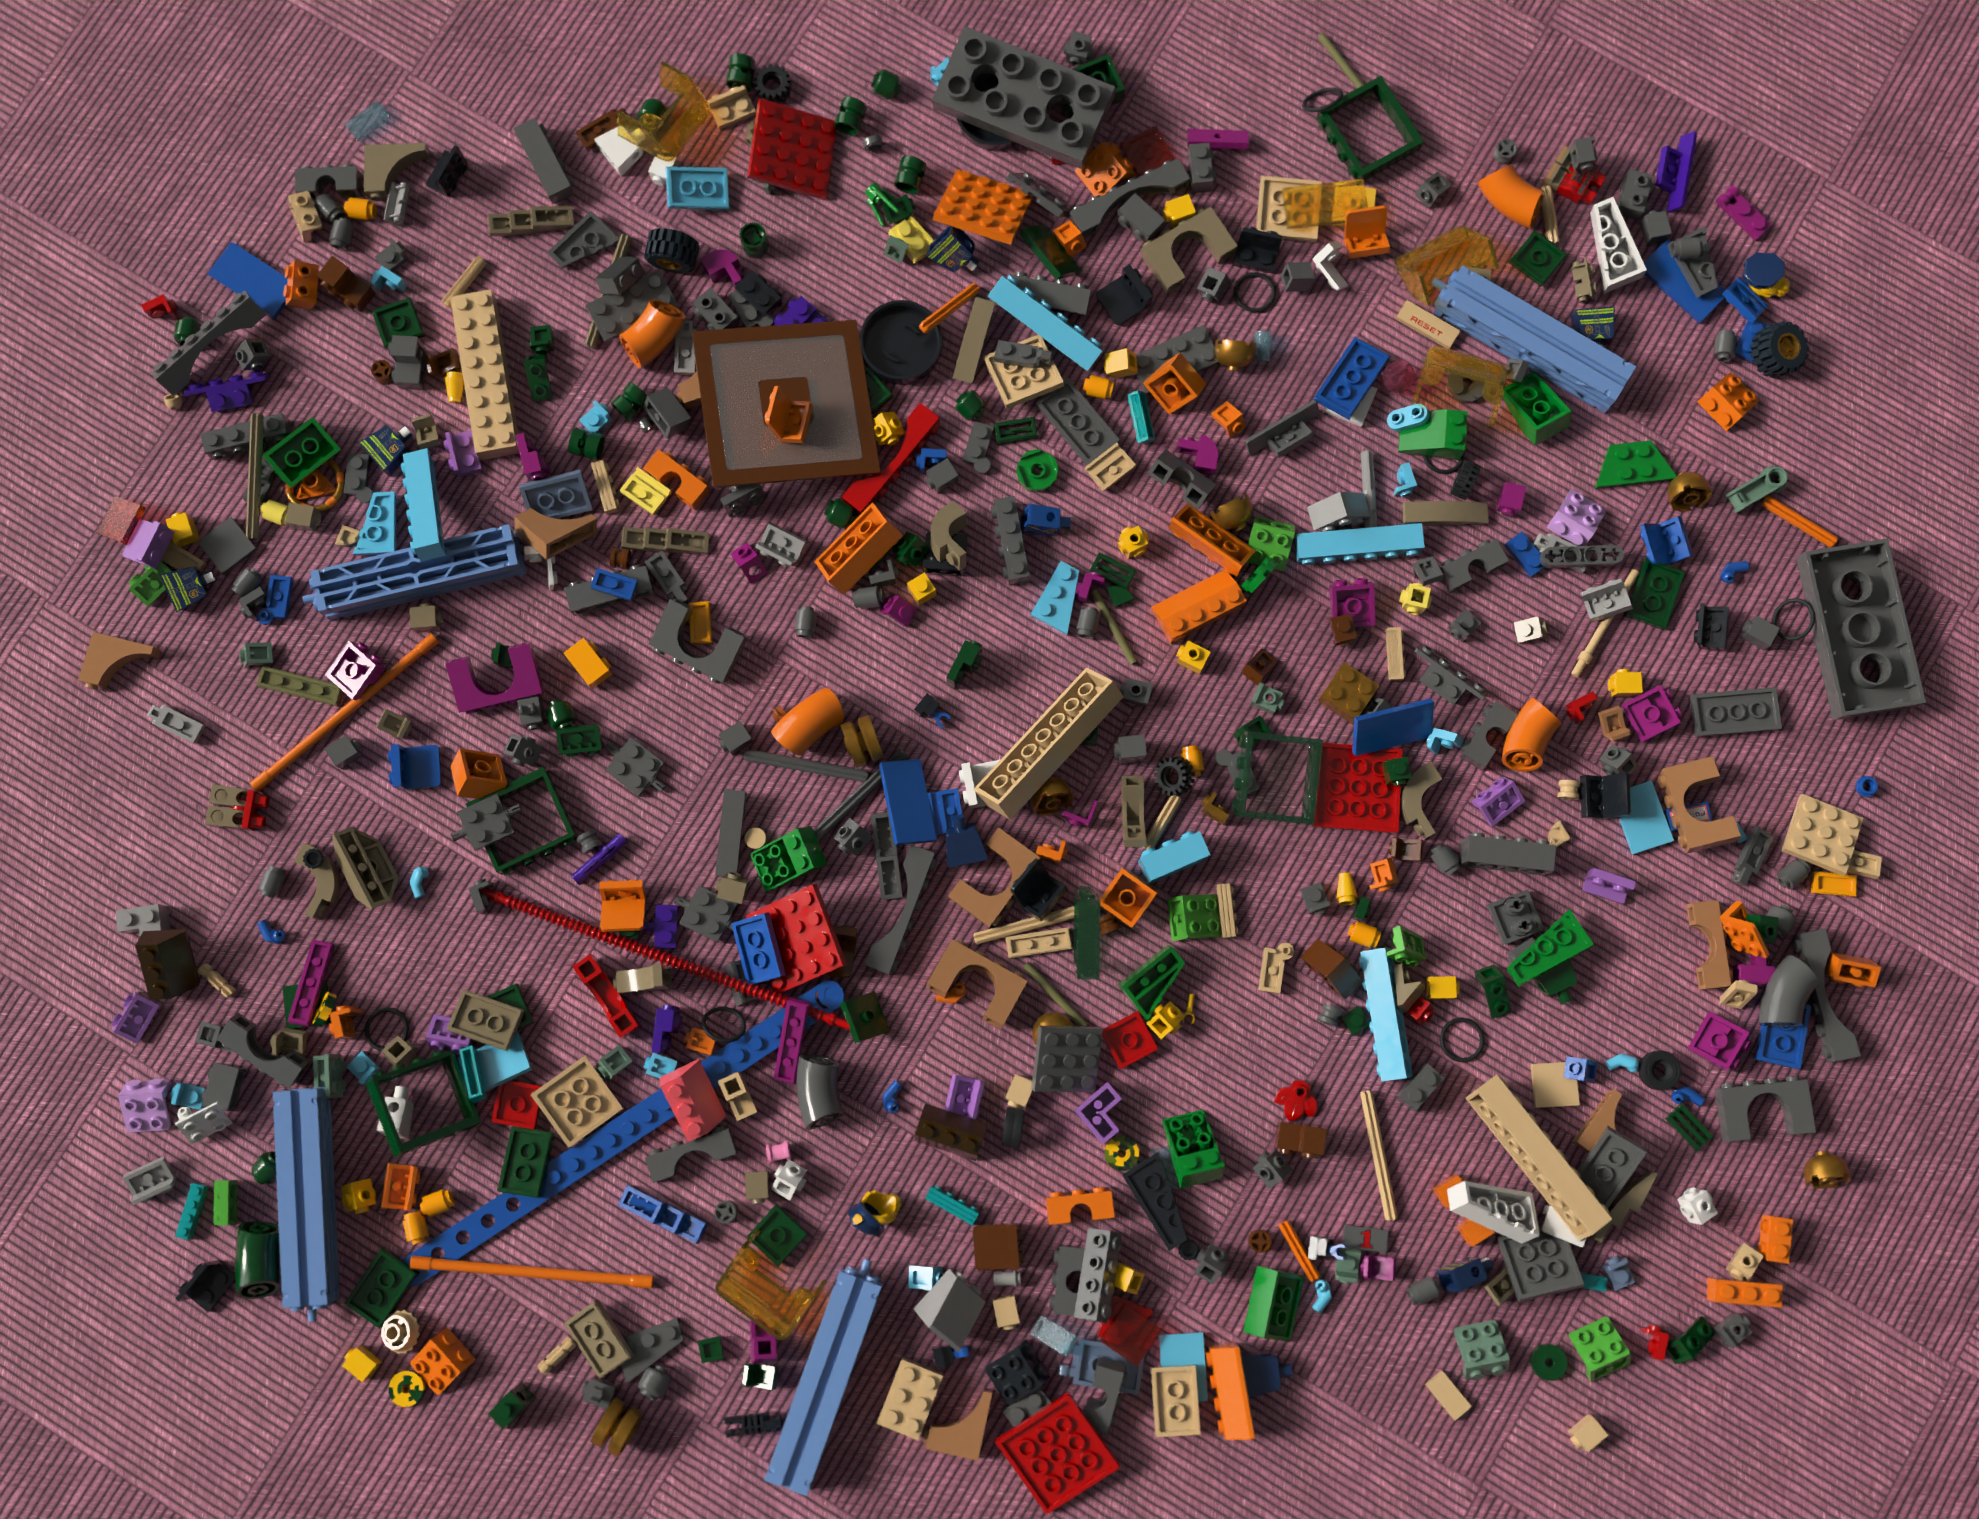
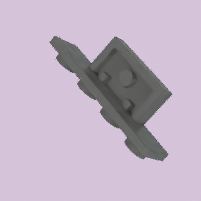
(1286, 433)
(1445, 679)

